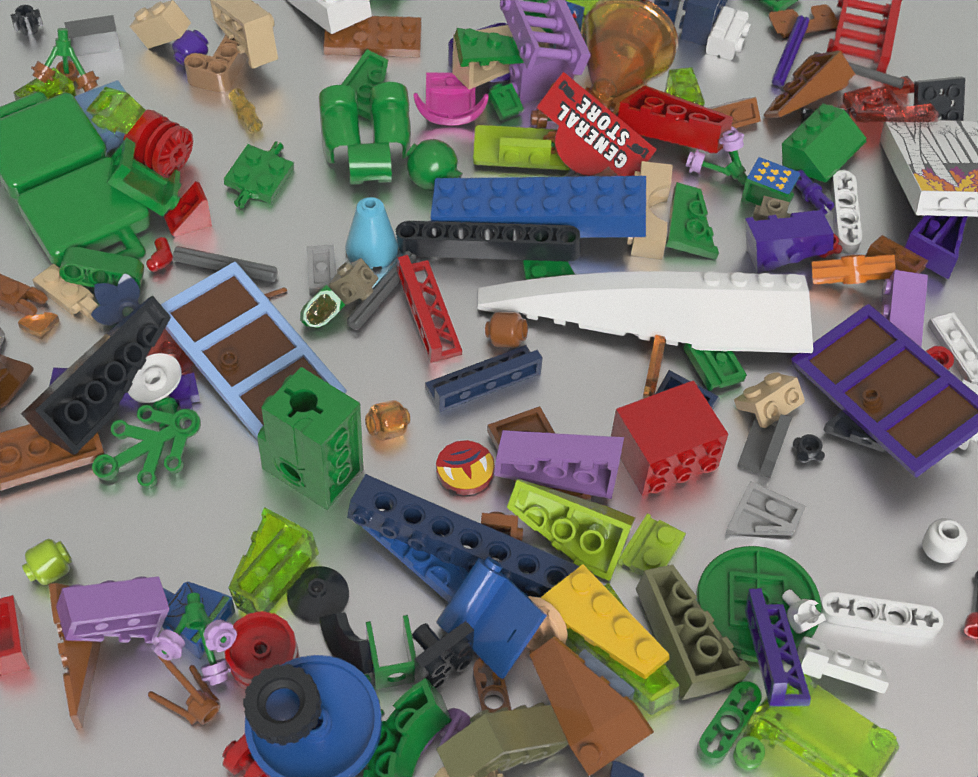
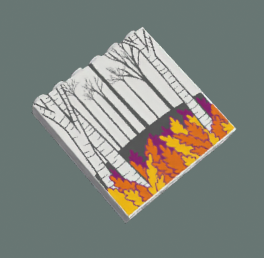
(935, 164)

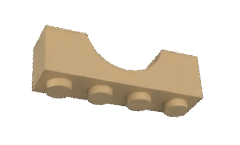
(657, 189)

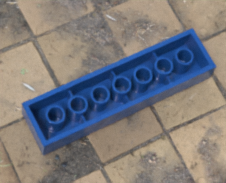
(590, 203)

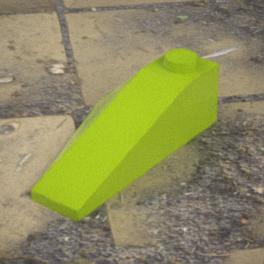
(576, 526)

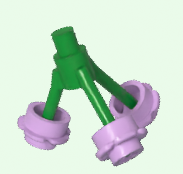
(731, 142)
(216, 636)

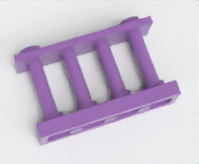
(559, 20)

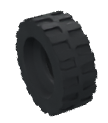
(279, 678)

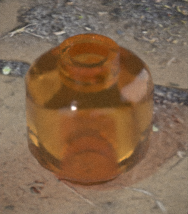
(387, 420)

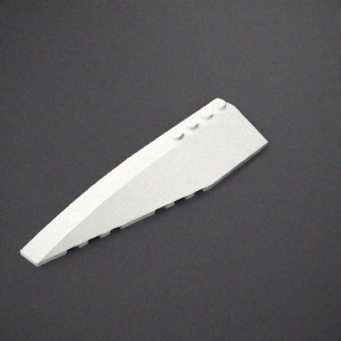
(687, 307)

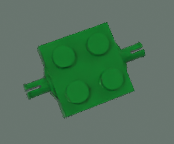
(258, 174)

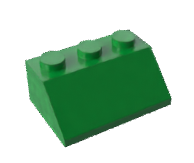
(822, 143)

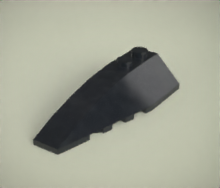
(95, 383)

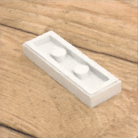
(956, 339)

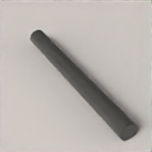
(876, 75)

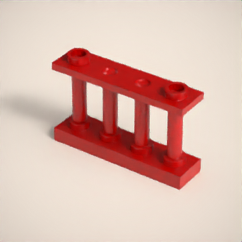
(883, 41)

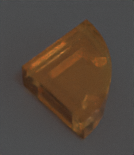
(39, 324)

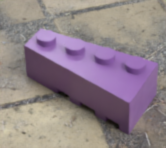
(561, 460)

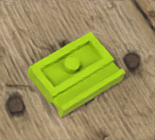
(651, 546)

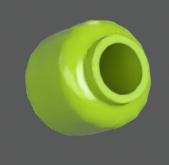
(47, 562)

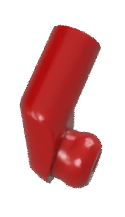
(161, 257)

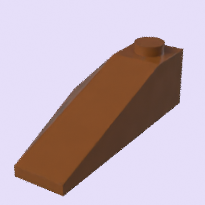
(80, 661)
(590, 711)

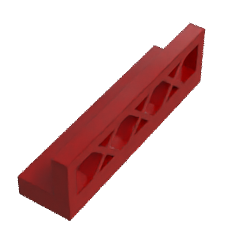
(422, 312)

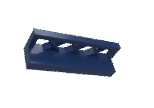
(484, 378)

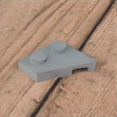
(765, 513)

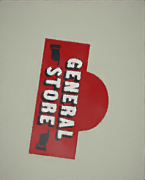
(590, 133)

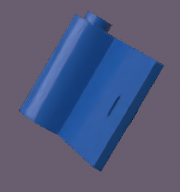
(497, 612)

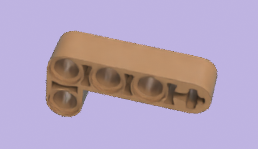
(216, 72)

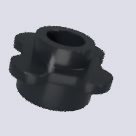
(810, 442)

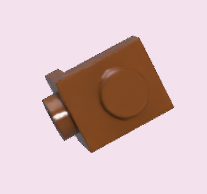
(503, 523)

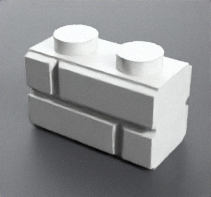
(727, 33)

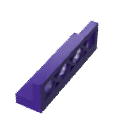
(770, 655)

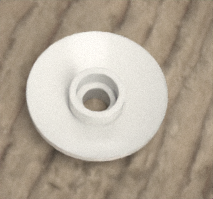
(156, 378)

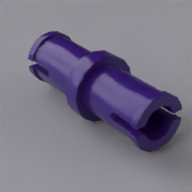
(813, 193)

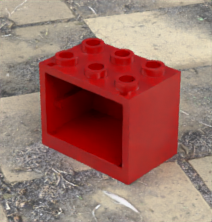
(669, 437)

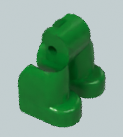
(388, 121)

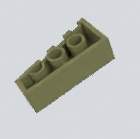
(698, 652)
(503, 741)

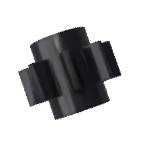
(26, 20)

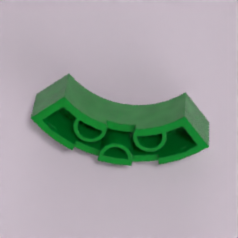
(407, 731)

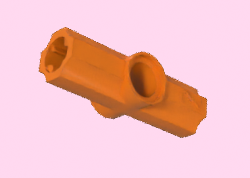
(853, 269)

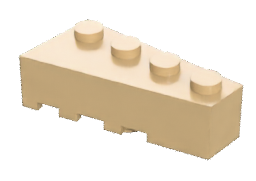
(475, 74)

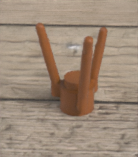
(201, 705)

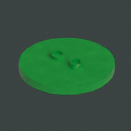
(726, 585)

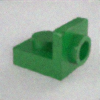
(505, 101)

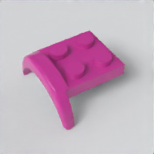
(449, 101)

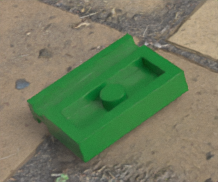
(716, 367)

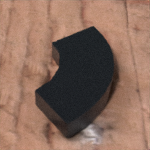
(346, 644)

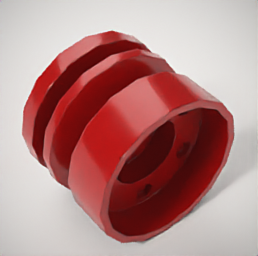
(160, 143)

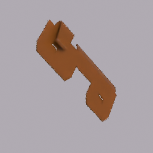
(789, 17)

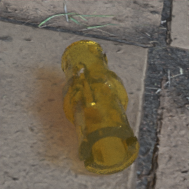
(245, 110)

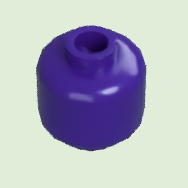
(189, 43)

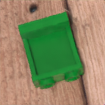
(142, 182)

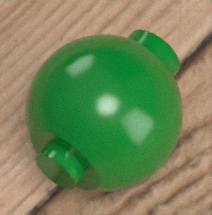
(430, 161)

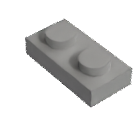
(320, 267)

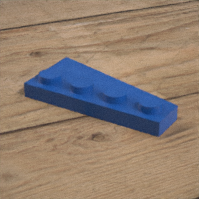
(440, 576)

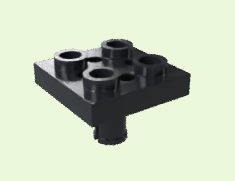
(952, 89)
(442, 655)

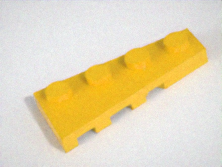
(605, 622)

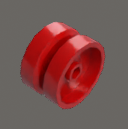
(256, 635)

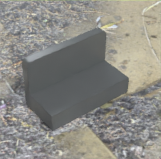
(764, 447)

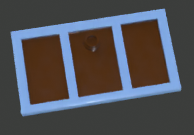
(240, 342)

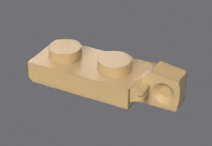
(67, 295)

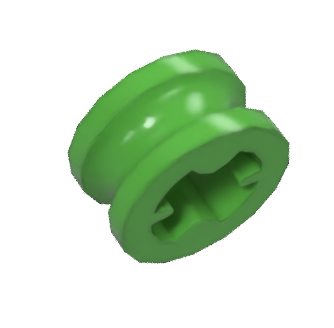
(755, 745)

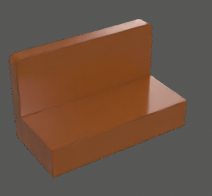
(743, 111)

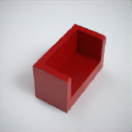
(12, 638)

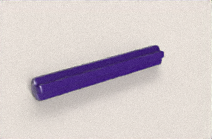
(790, 51)

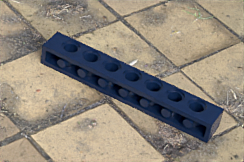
(457, 532)

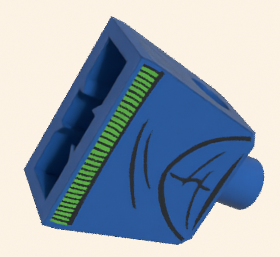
(216, 604)

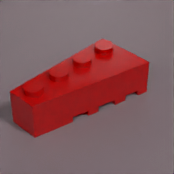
(674, 119)

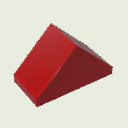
(190, 213)

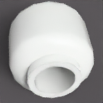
(944, 540)

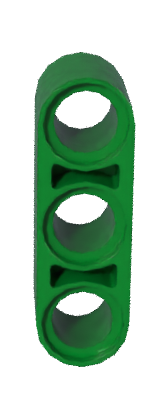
(92, 267)

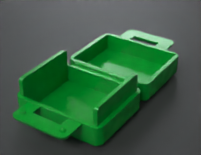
(59, 178)

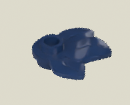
(115, 299)

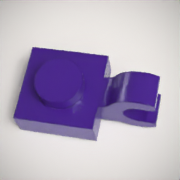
(186, 392)

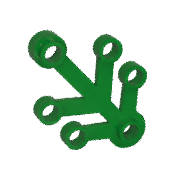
(151, 443)

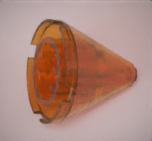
(627, 45)

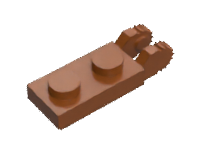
(15, 295)

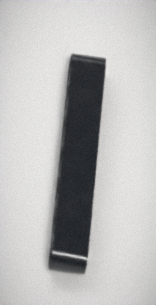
(489, 240)

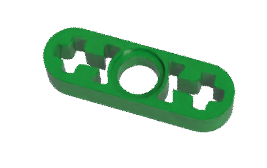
(729, 708)

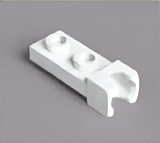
(841, 665)

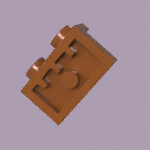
(904, 258)

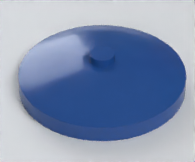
(344, 732)

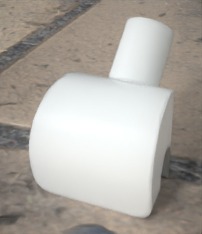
(802, 613)

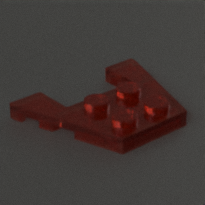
(884, 106)

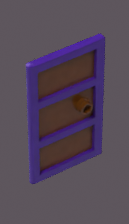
(892, 389)

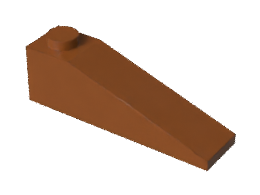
(813, 80)

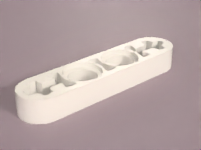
(846, 211)
(880, 610)

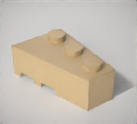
(250, 28)

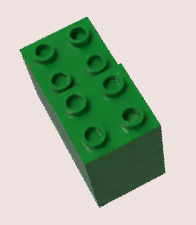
(312, 438)

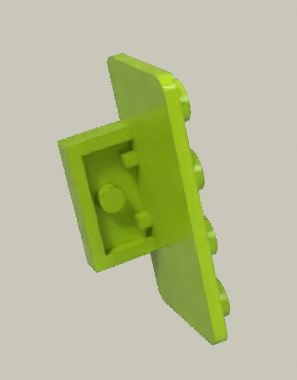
(515, 148)

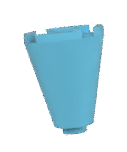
(371, 235)

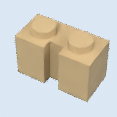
(160, 23)

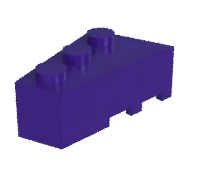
(787, 240)
(938, 242)

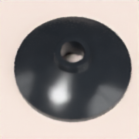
(313, 605)

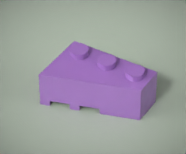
(905, 302)
(113, 610)

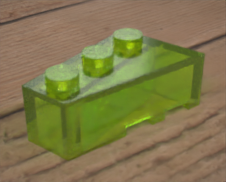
(272, 563)

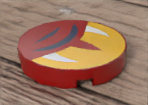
(465, 467)

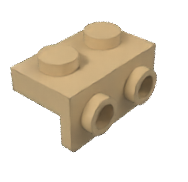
(771, 398)

